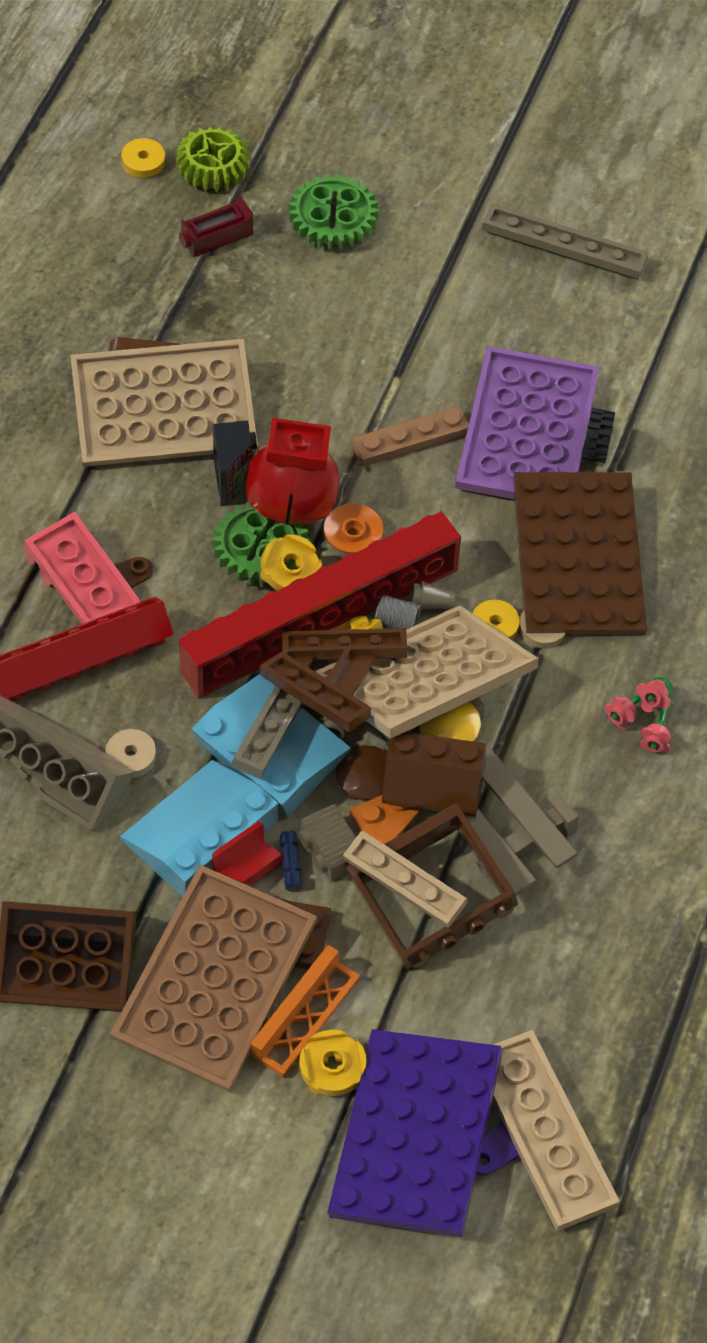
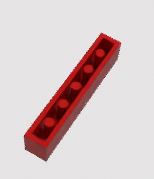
(83, 647)

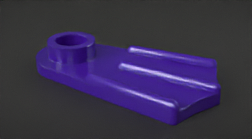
(497, 1150)

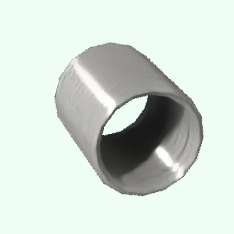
(397, 613)

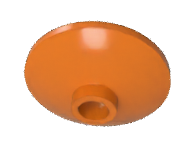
(352, 519)

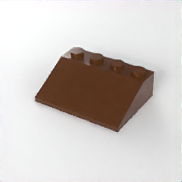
(65, 955)

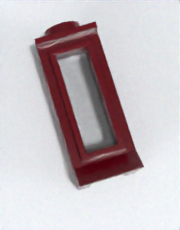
(217, 228)

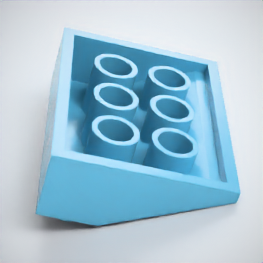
(301, 759)
(198, 821)

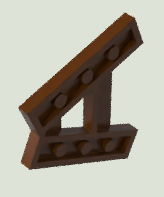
(355, 654)

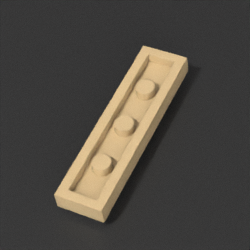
(405, 879)

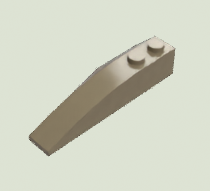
(62, 765)

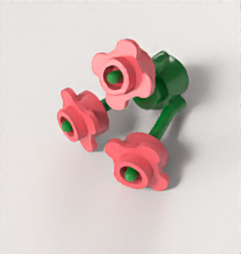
(653, 695)

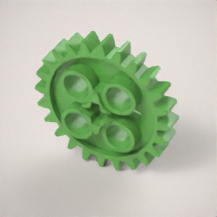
(312, 209)
(248, 530)

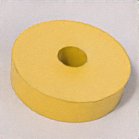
(143, 148)
(502, 613)

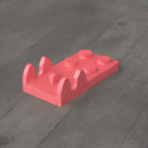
(79, 569)

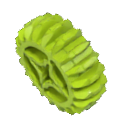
(213, 158)

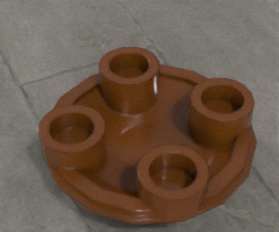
(362, 772)

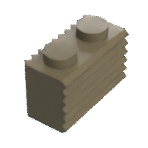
(329, 839)

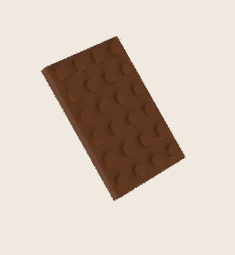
(579, 553)

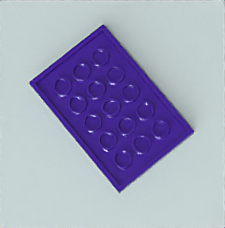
(416, 1133)

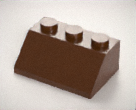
(433, 772)

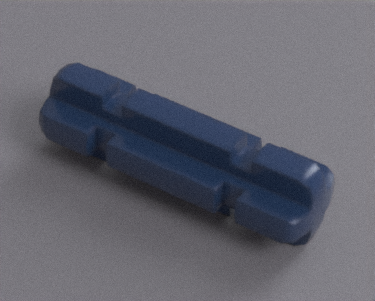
(291, 861)

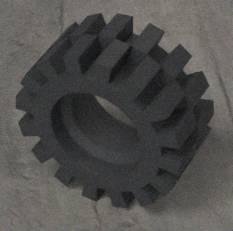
(598, 435)

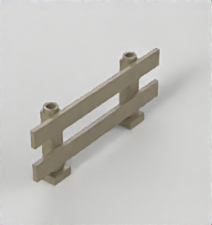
(537, 828)

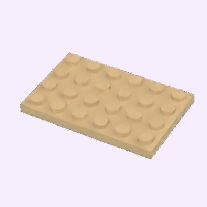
(158, 400)
(445, 666)

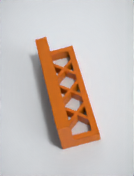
(295, 1003)

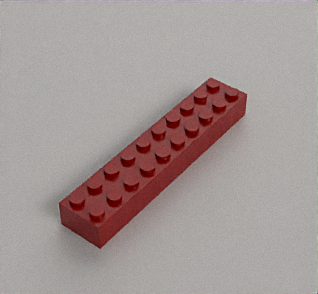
(328, 598)

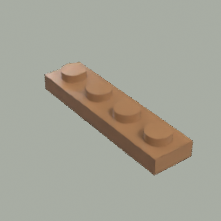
(410, 436)

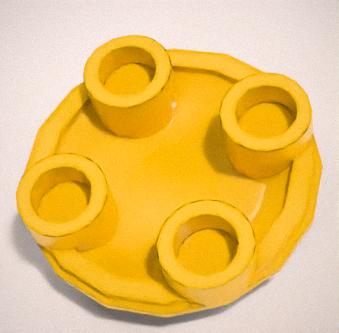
(458, 723)

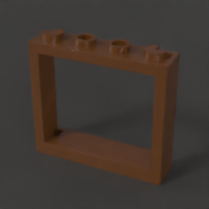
(415, 841)

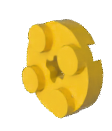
(282, 550)
(332, 1081)

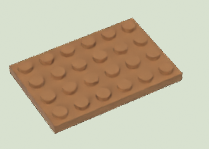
(214, 978)

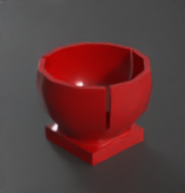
(294, 463)

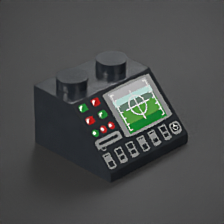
(232, 453)

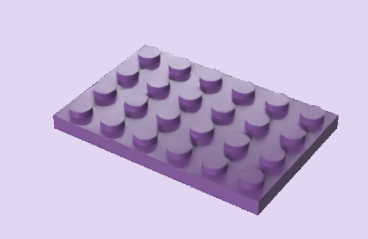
(525, 419)

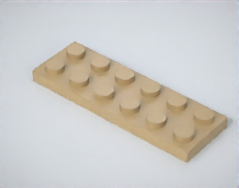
(549, 1135)

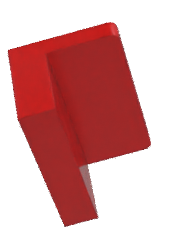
(246, 856)

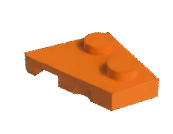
(382, 819)

